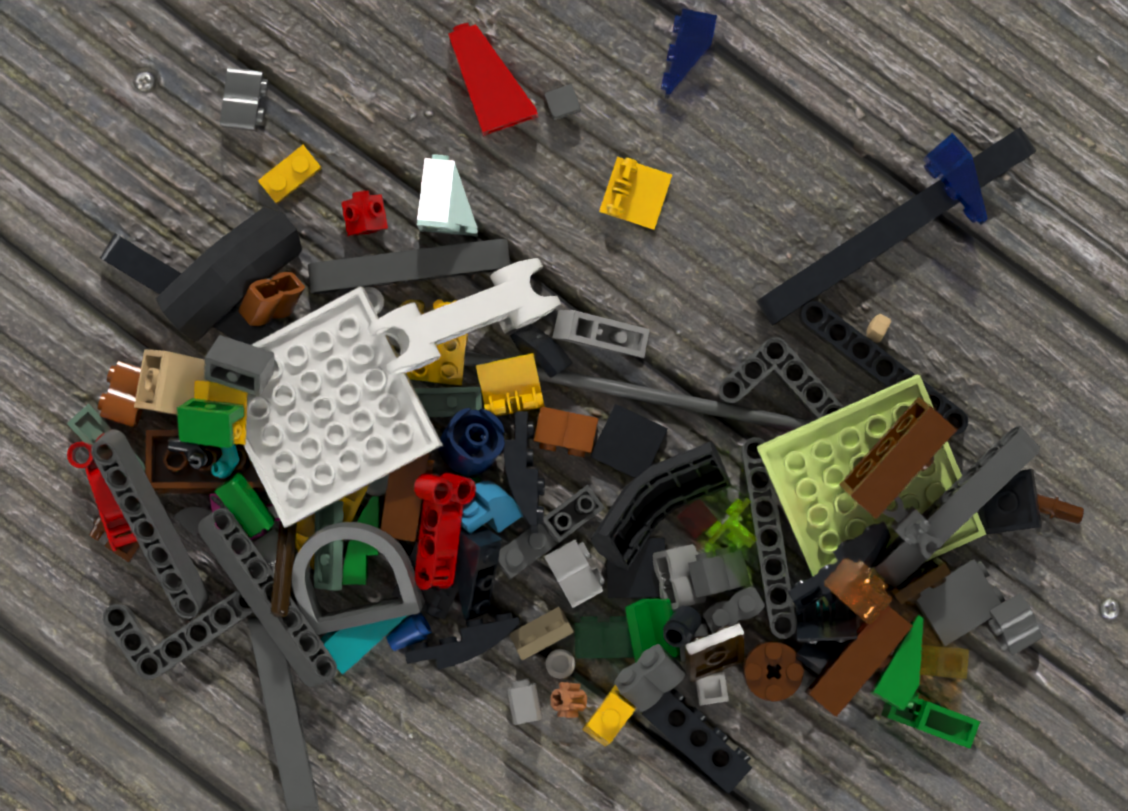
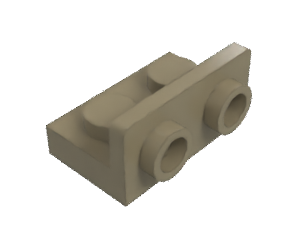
(541, 633)

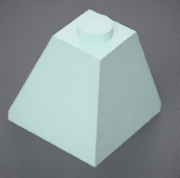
(443, 200)

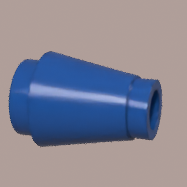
(409, 632)

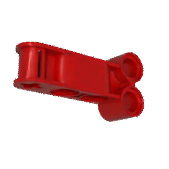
(110, 513)
(440, 526)

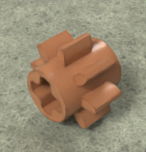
(568, 700)

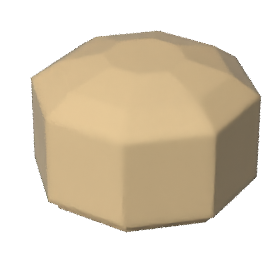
(877, 328)

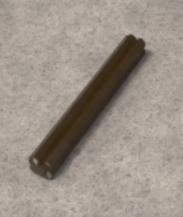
(283, 570)

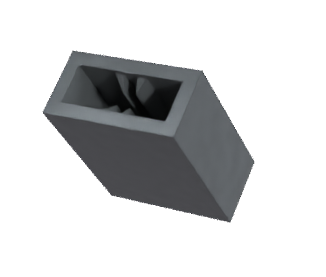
(959, 602)

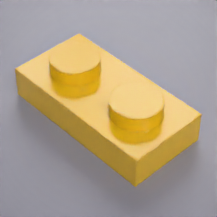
(289, 174)

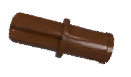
(1060, 509)

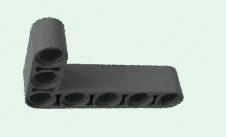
(779, 367)
(183, 636)

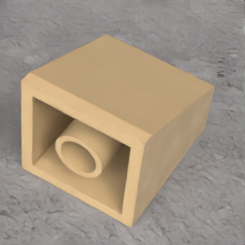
(167, 380)

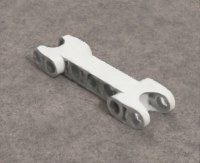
(422, 333)

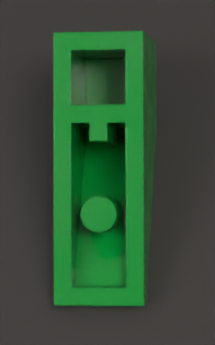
(902, 675)

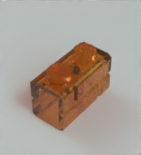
(858, 590)

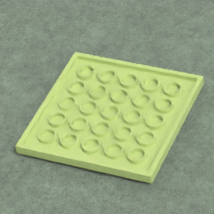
(818, 456)

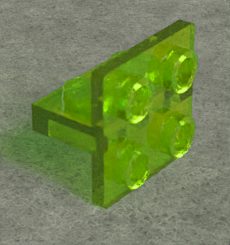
(737, 532)

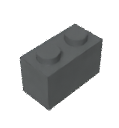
(239, 365)

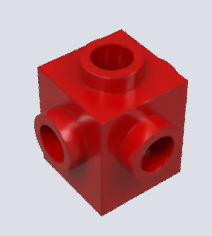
(364, 214)

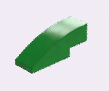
(356, 559)
(936, 721)

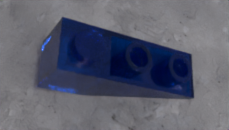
(693, 41)
(956, 169)

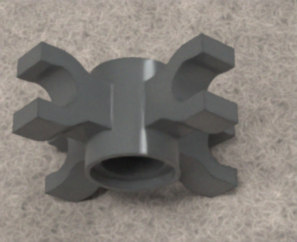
(912, 526)

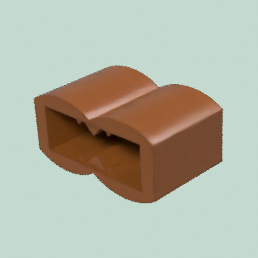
(271, 298)
(121, 395)
(565, 430)

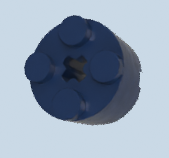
(472, 441)

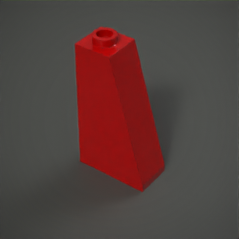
(490, 85)

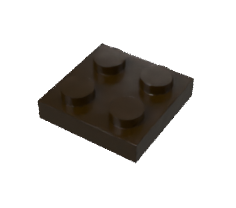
(929, 574)
(714, 652)

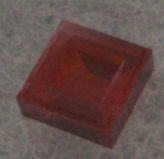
(696, 518)

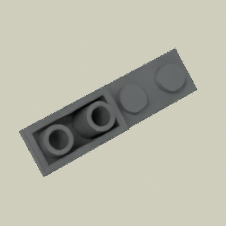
(556, 527)

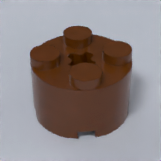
(789, 671)

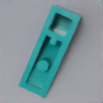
(352, 643)

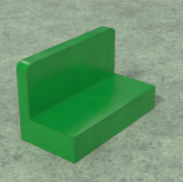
(208, 422)
(245, 505)
(646, 625)

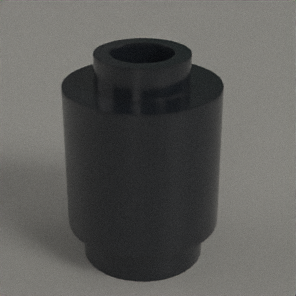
(681, 626)

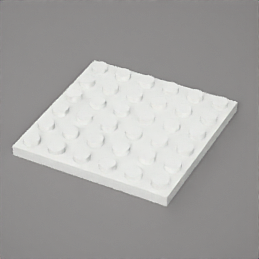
(332, 411)

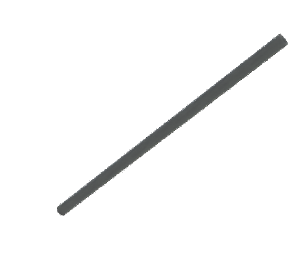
(656, 396)

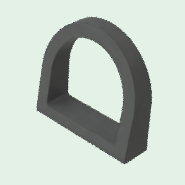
(410, 602)

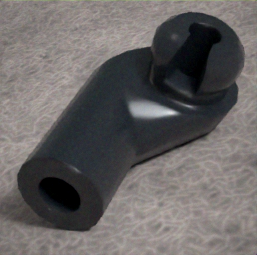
(194, 452)

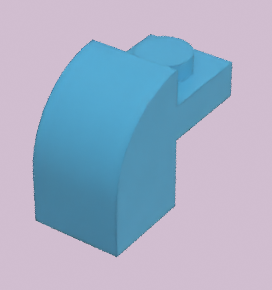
(489, 506)

